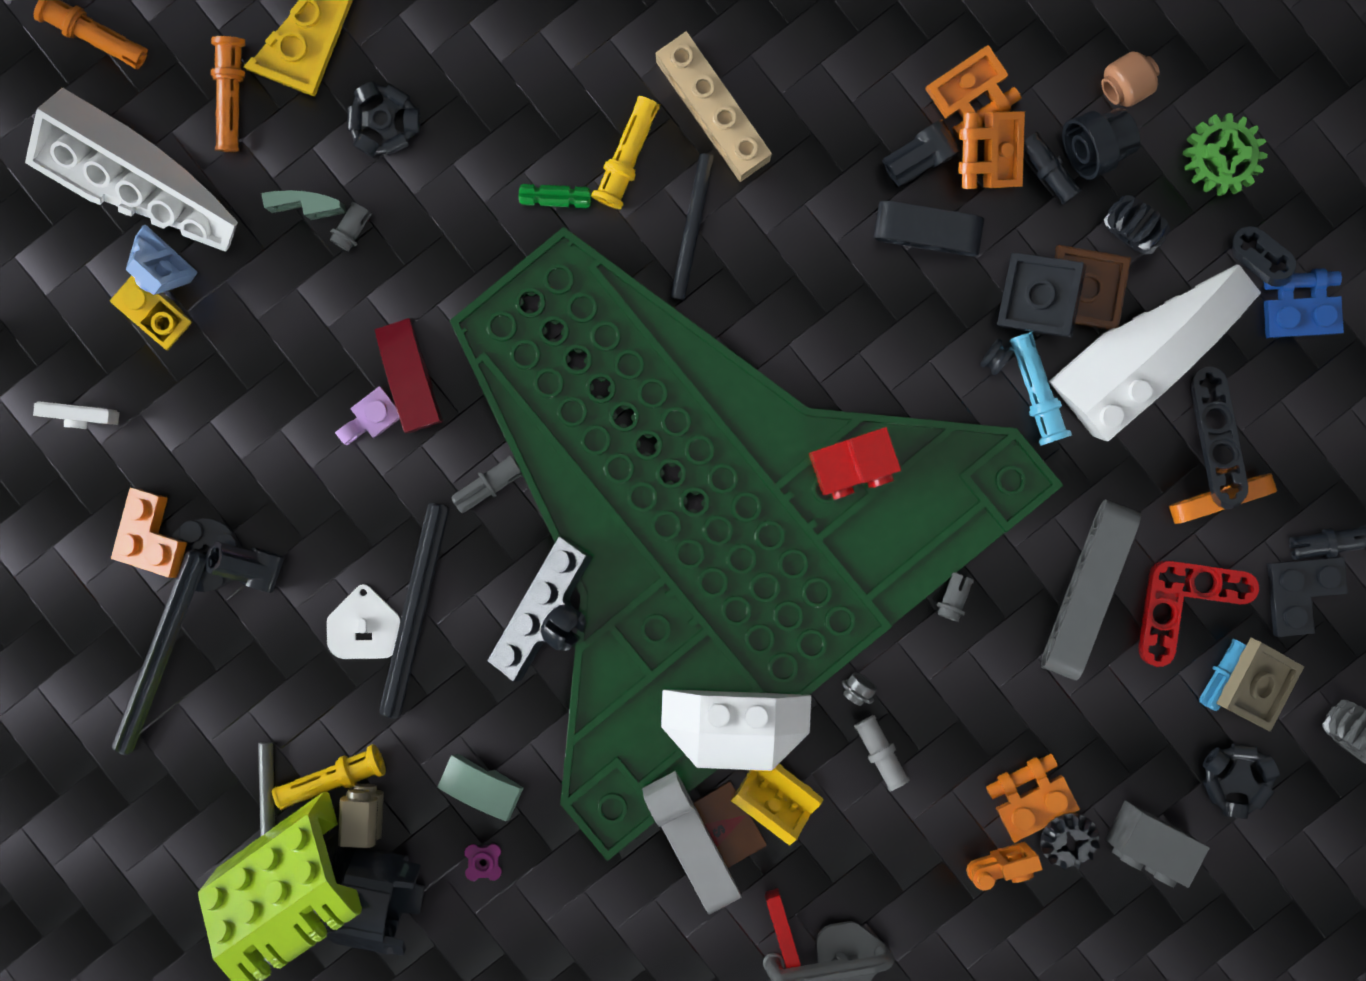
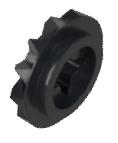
(1054, 840)

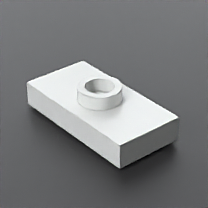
(74, 415)

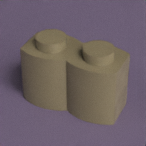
(361, 816)

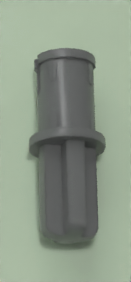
(486, 485)

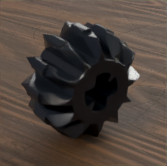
(1137, 224)

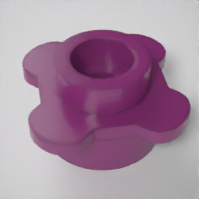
(490, 854)

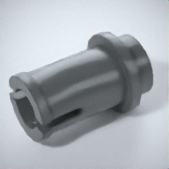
(350, 227)
(955, 597)

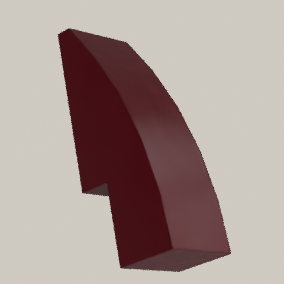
(408, 376)

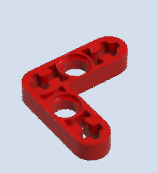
(1174, 597)

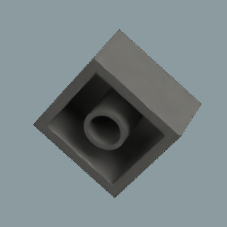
(1152, 842)

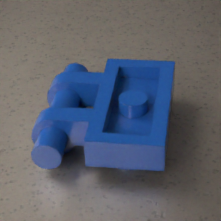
(1308, 315)

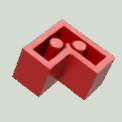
(855, 461)

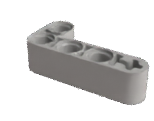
(691, 842)

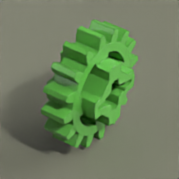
(1239, 153)

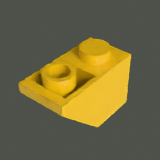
(152, 313)

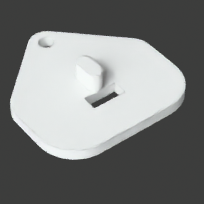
(362, 615)

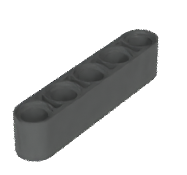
(1090, 590)

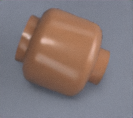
(1130, 79)

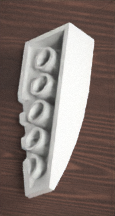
(118, 166)
(1147, 355)

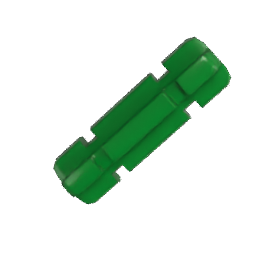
(554, 195)

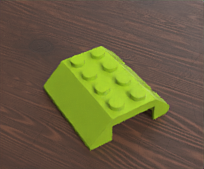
(269, 895)

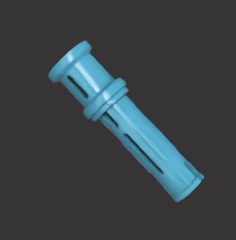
(1044, 406)

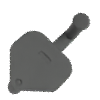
(843, 954)

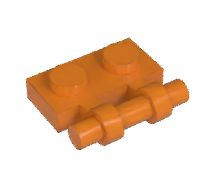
(969, 81)
(1002, 149)
(1036, 807)
(1011, 862)

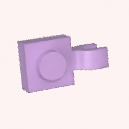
(373, 414)

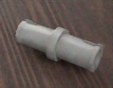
(881, 753)

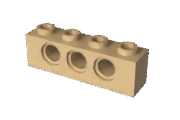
(713, 106)

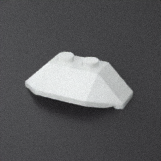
(735, 727)

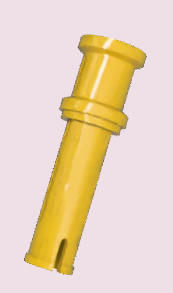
(620, 168)
(344, 773)

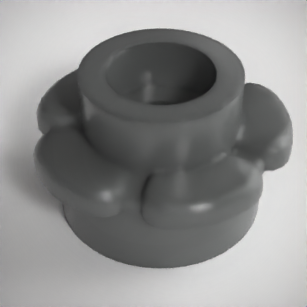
(859, 689)

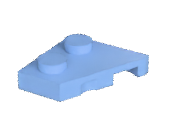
(157, 264)

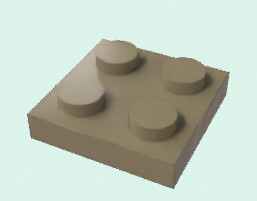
(1260, 684)

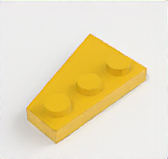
(302, 45)

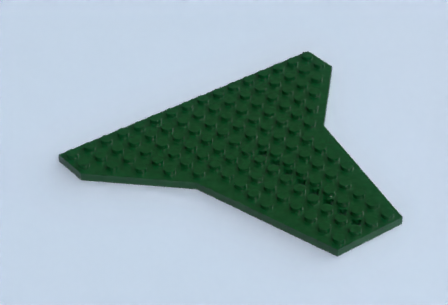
(762, 582)

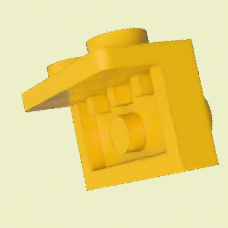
(777, 801)

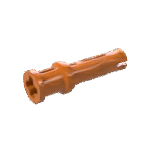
(76, 23)
(228, 75)

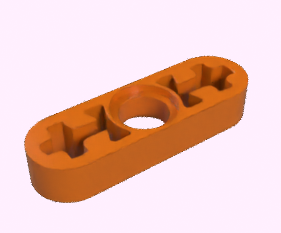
(1204, 504)

